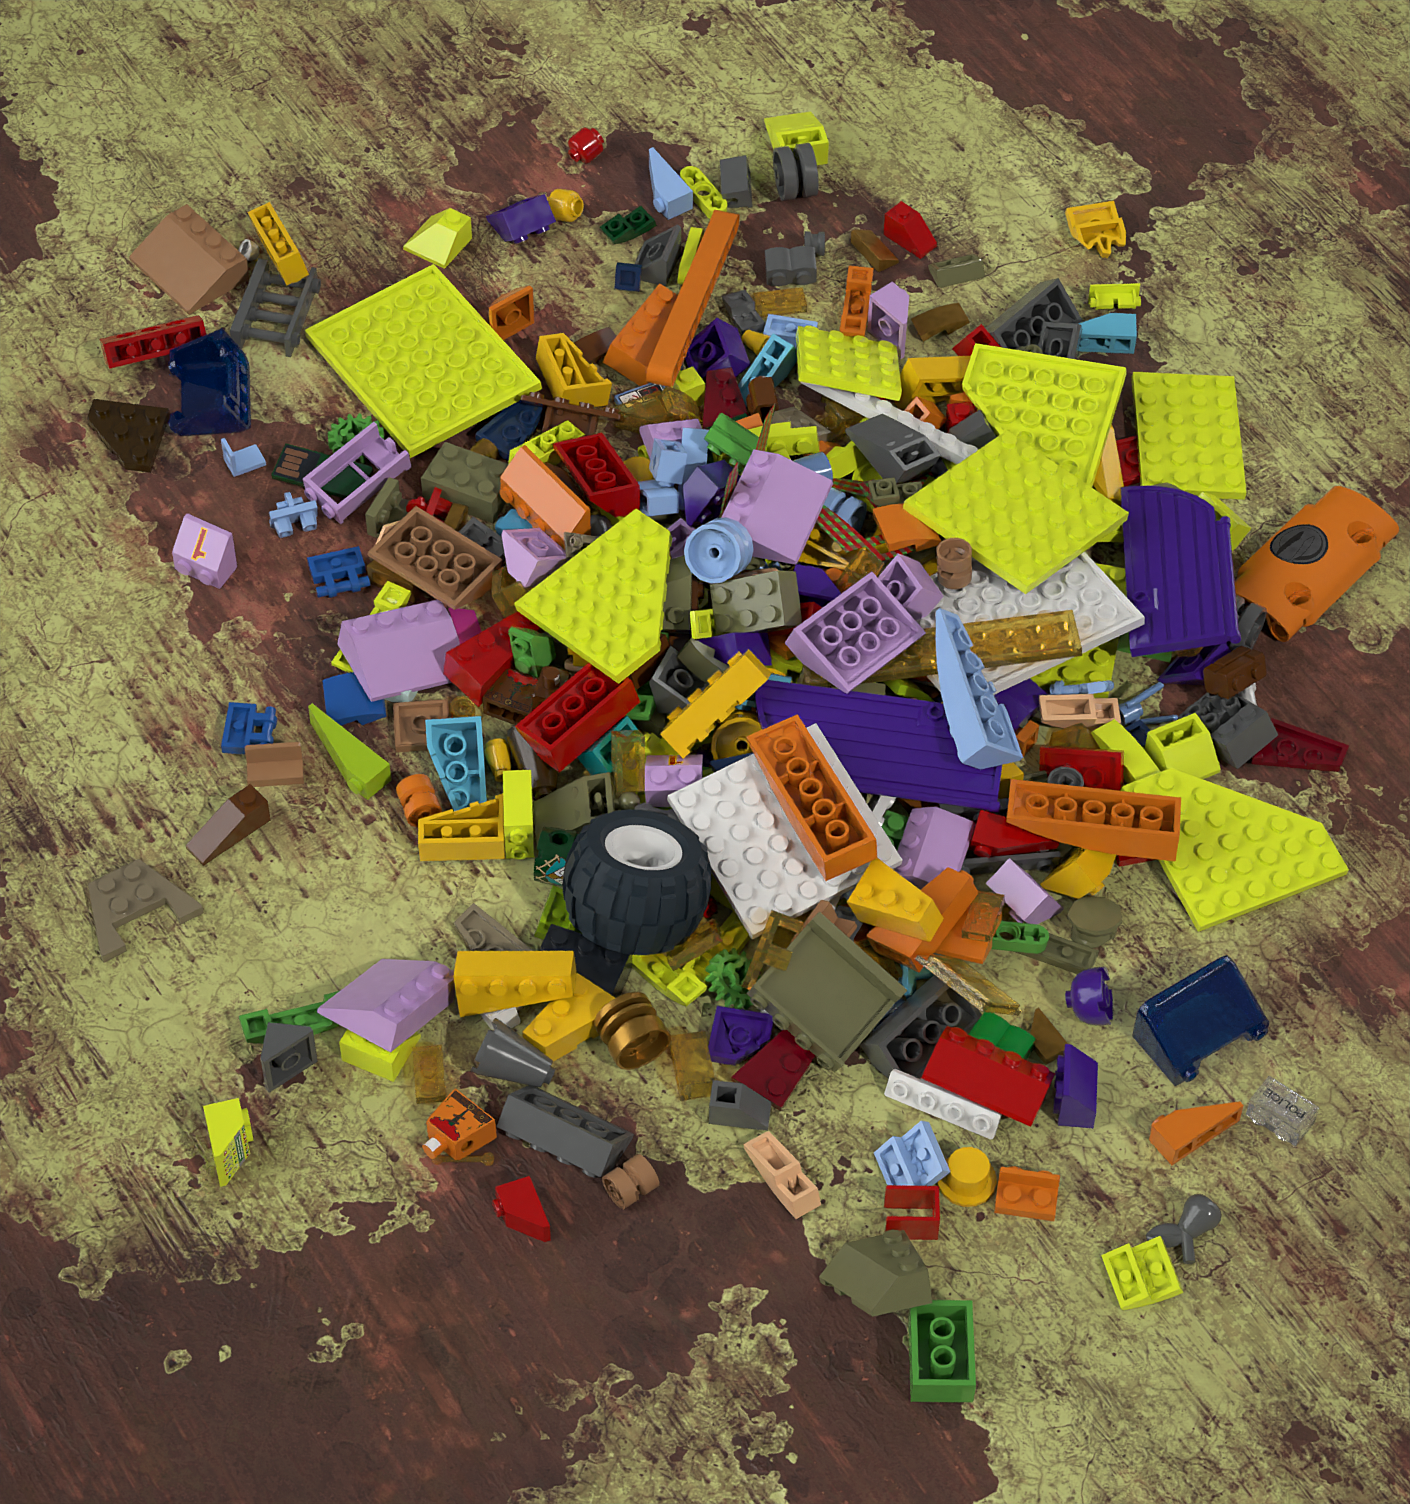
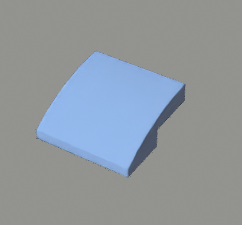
(912, 1158)

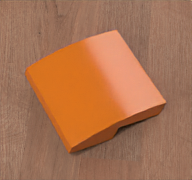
(902, 529)
(965, 948)

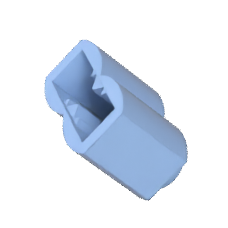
(658, 499)

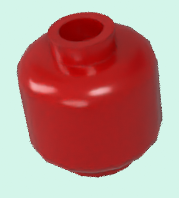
(585, 145)

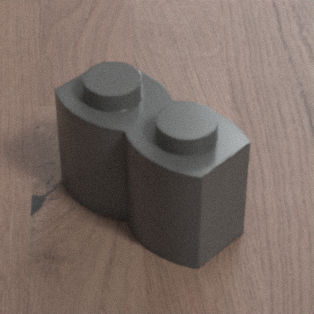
(790, 266)

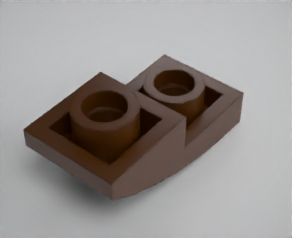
(596, 344)

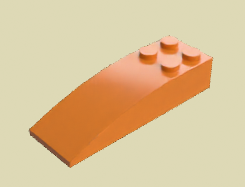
(813, 798)
(1098, 818)

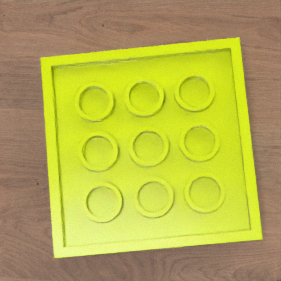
(848, 362)

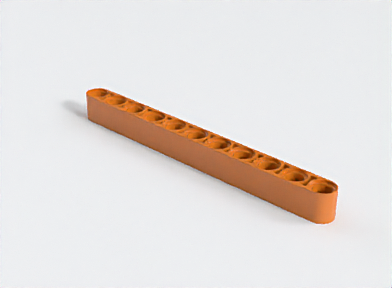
(692, 299)

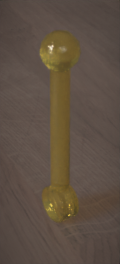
(487, 1159)

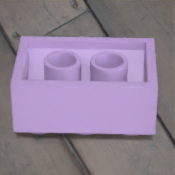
(933, 843)

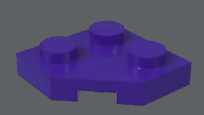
(738, 1034)

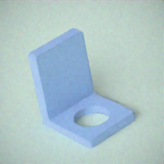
(242, 460)

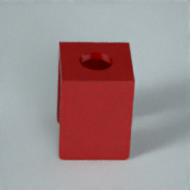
(913, 1198)

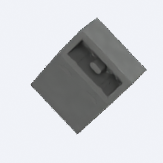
(894, 448)
(1235, 726)

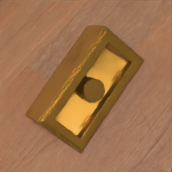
(873, 249)

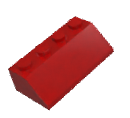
(600, 473)
(577, 715)
(988, 1075)

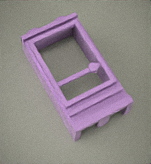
(377, 451)

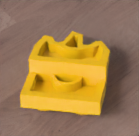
(1097, 226)

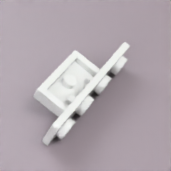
(942, 1103)

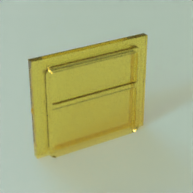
(970, 984)

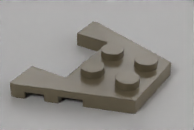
(130, 894)

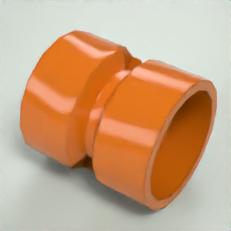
(417, 798)

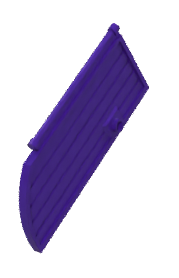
(1178, 571)
(885, 743)

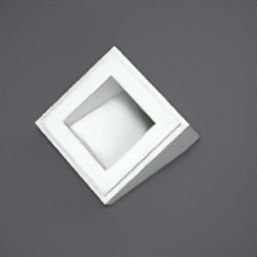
(507, 1016)

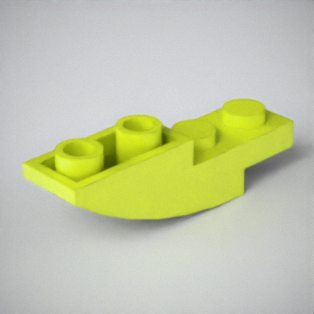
(781, 435)

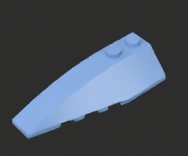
(974, 717)

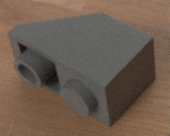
(738, 1106)

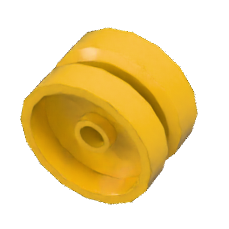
(731, 731)

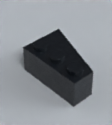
(595, 963)

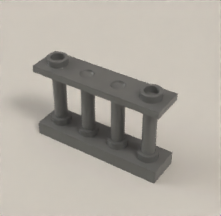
(256, 294)
(1042, 861)

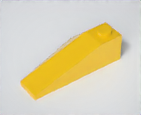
(1108, 476)
(1080, 873)

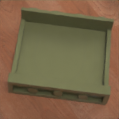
(827, 993)

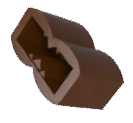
(761, 396)

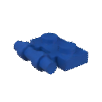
(335, 566)
(240, 726)

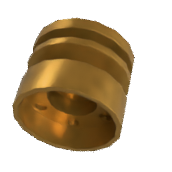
(632, 1030)

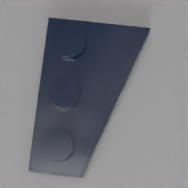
(512, 427)

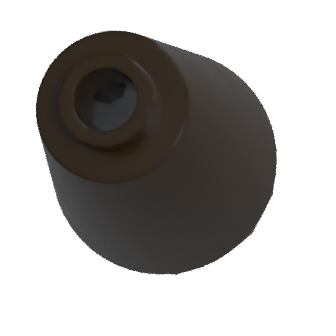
(543, 775)

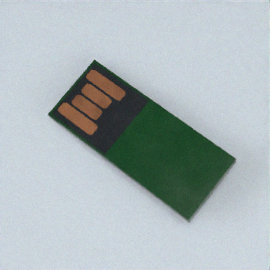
(299, 462)

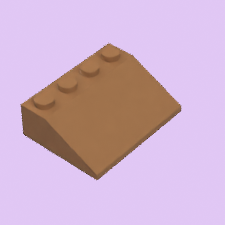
(190, 260)
(437, 559)

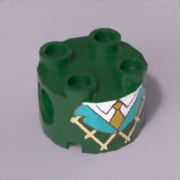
(553, 850)

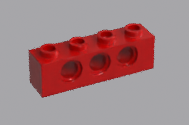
(150, 341)

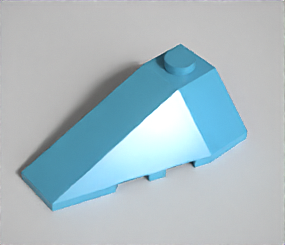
(458, 758)

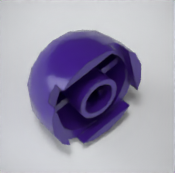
(1091, 997)

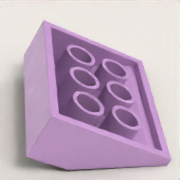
(777, 505)
(855, 634)
(399, 648)
(392, 1000)

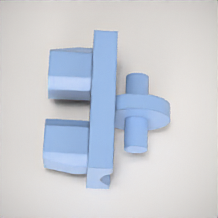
(293, 511)

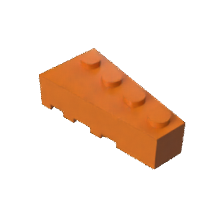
(638, 339)

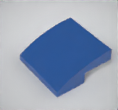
(349, 702)

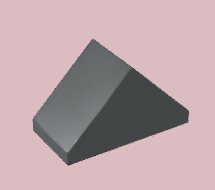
(974, 430)

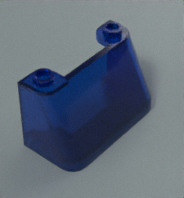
(213, 386)
(1198, 1019)

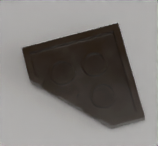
(129, 431)

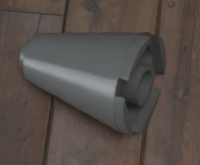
(512, 1058)

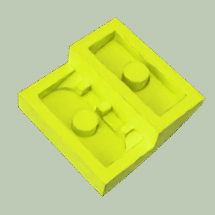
(1142, 1274)

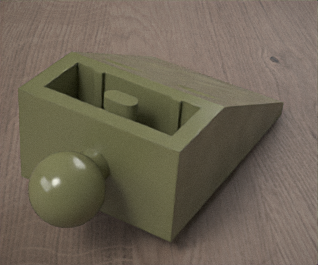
(580, 802)

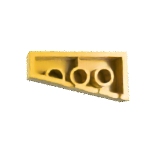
(715, 702)
(511, 979)

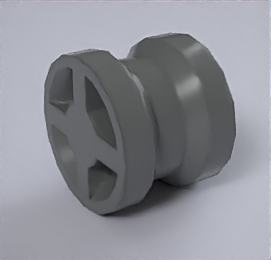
(816, 241)

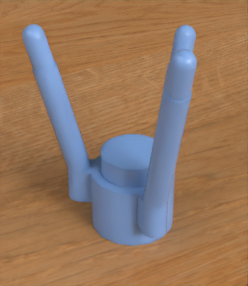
(1132, 710)

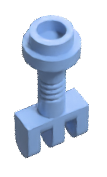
(1085, 688)

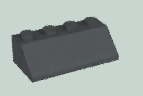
(1024, 319)
(913, 1029)
(563, 1130)

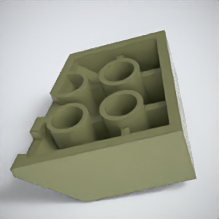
(678, 598)
(880, 1274)

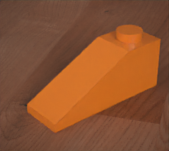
(1191, 1128)

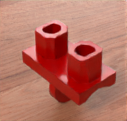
(435, 505)

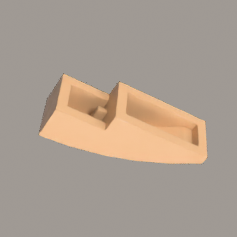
(1078, 708)
(783, 1174)

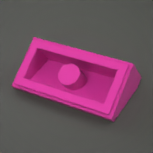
(465, 623)

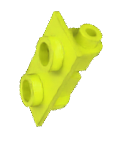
(1106, 295)

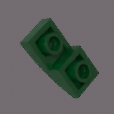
(626, 228)

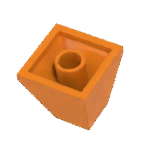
(512, 312)

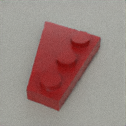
(1097, 766)

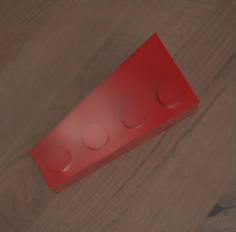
(484, 657)

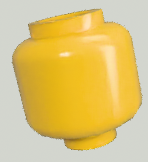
(565, 205)

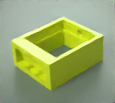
(518, 814)

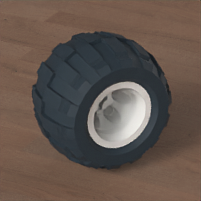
(636, 882)

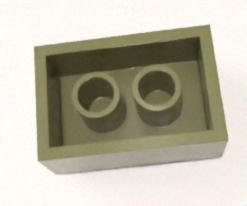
(466, 480)
(756, 603)

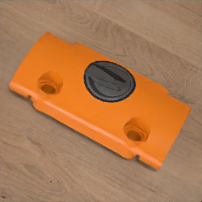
(1315, 559)

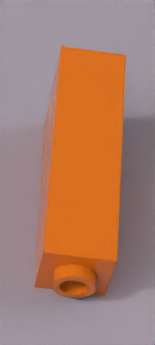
(952, 895)

